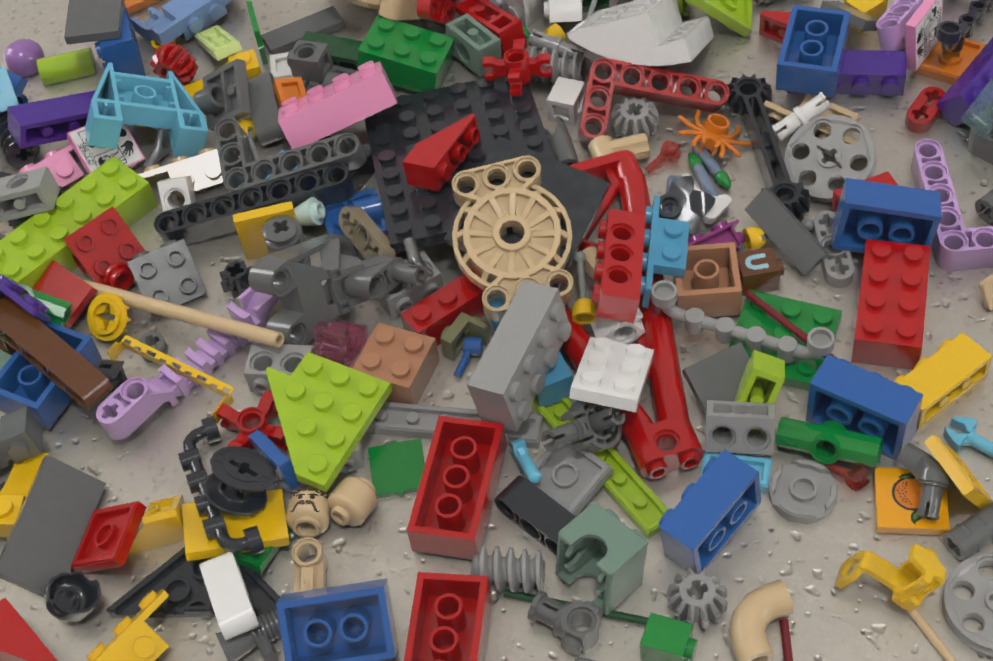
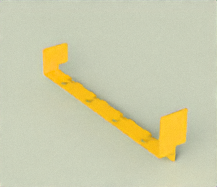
(116, 349)

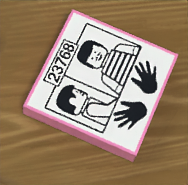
(922, 32)
(93, 157)

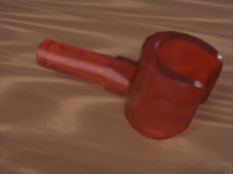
(668, 150)
(854, 479)

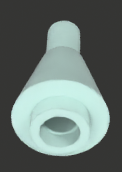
(310, 212)

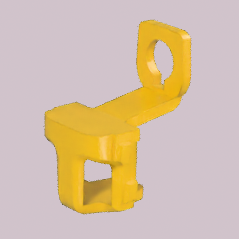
(909, 582)

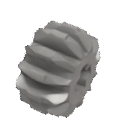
(634, 117)
(683, 600)

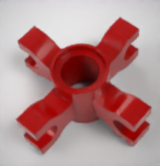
(517, 67)
(251, 418)

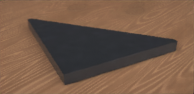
(188, 591)

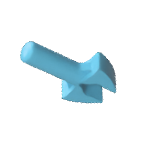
(968, 437)
(524, 461)

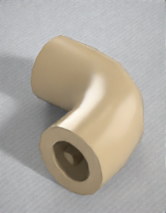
(752, 618)

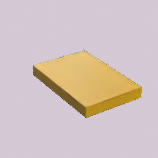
(270, 523)

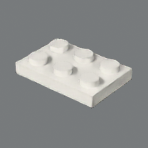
(612, 374)

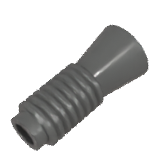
(258, 637)

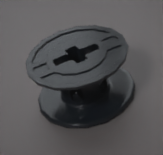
(241, 490)

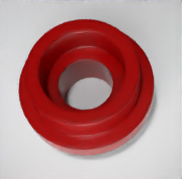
(119, 276)

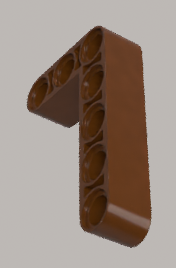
(50, 355)

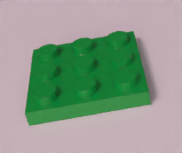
(800, 313)

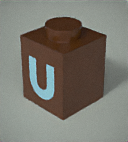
(759, 270)

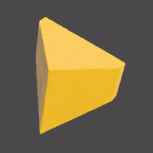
(160, 525)

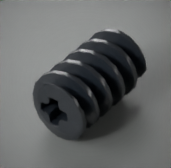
(14, 155)

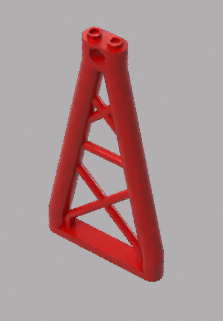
(673, 423)

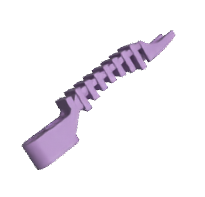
(140, 398)

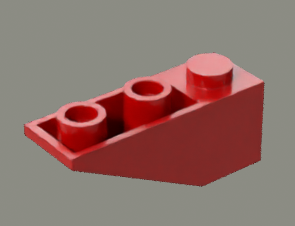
(438, 156)

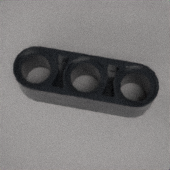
(533, 512)

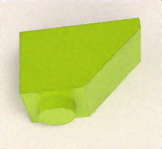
(761, 380)

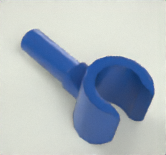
(471, 346)

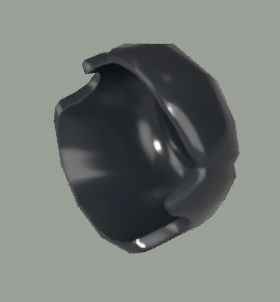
(71, 596)

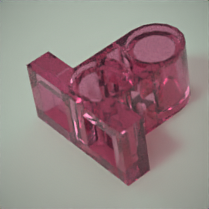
(339, 340)

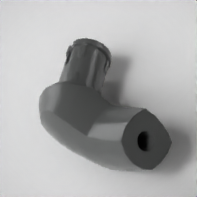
(930, 476)

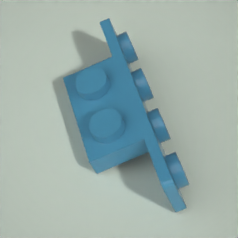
(666, 248)

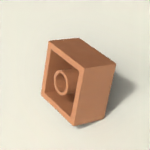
(711, 280)
(401, 359)

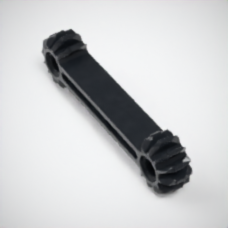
(747, 101)

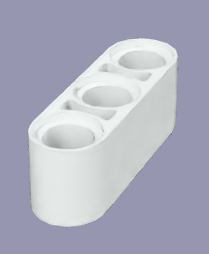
(229, 595)

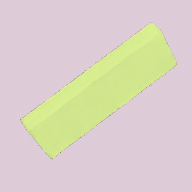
(218, 42)

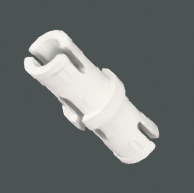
(801, 116)

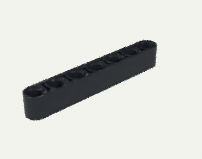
(215, 215)

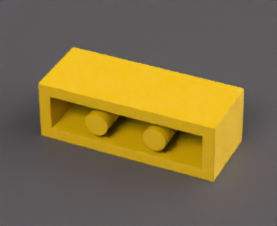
(947, 375)

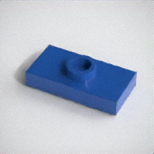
(282, 464)

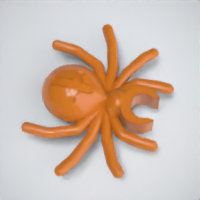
(713, 134)

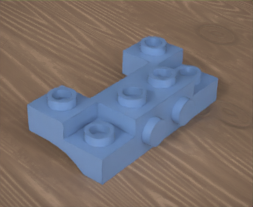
(179, 19)

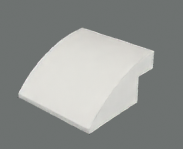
(643, 33)

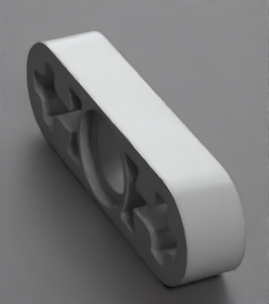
(843, 257)

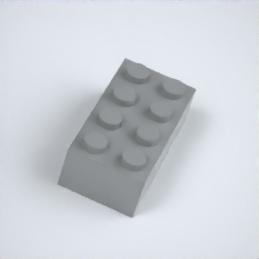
(520, 355)

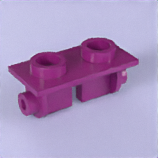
(719, 233)

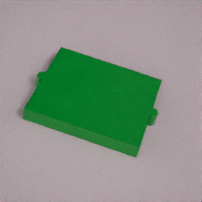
(257, 32)
(396, 467)

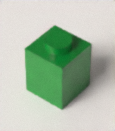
(667, 640)

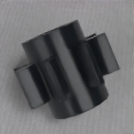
(235, 278)

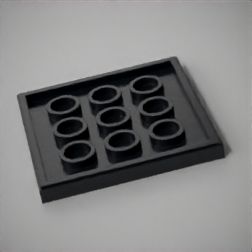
(575, 190)

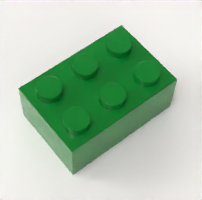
(408, 53)

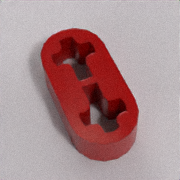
(920, 107)

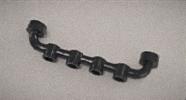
(953, 34)
(215, 524)

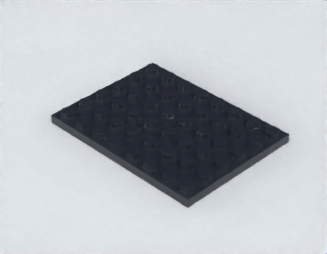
(397, 129)

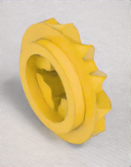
(102, 327)

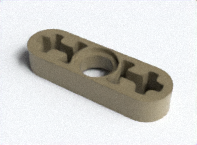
(355, 223)

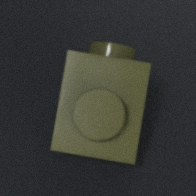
(463, 327)

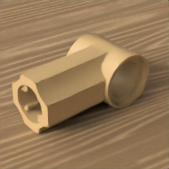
(605, 145)
(309, 574)

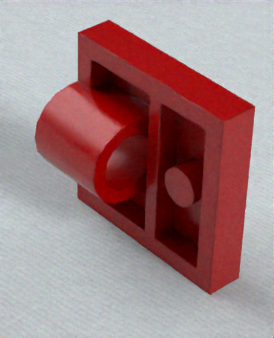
(102, 244)

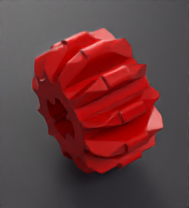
(174, 59)

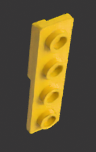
(133, 637)

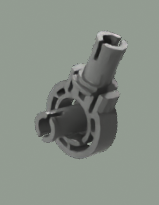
(587, 427)

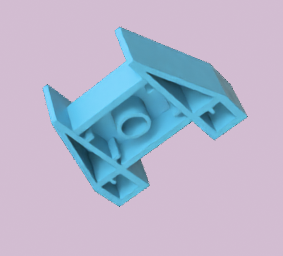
(145, 102)

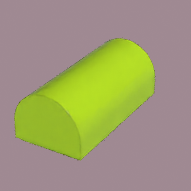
(66, 66)

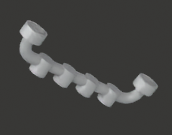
(819, 340)

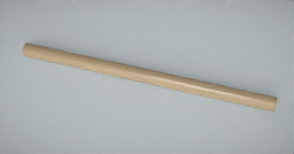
(194, 316)

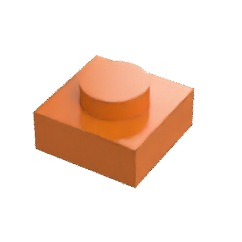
(288, 88)

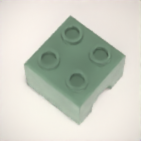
(604, 549)

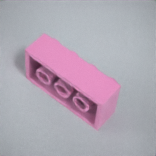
(336, 105)

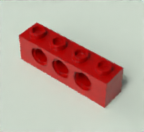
(620, 265)

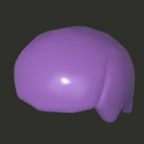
(22, 57)

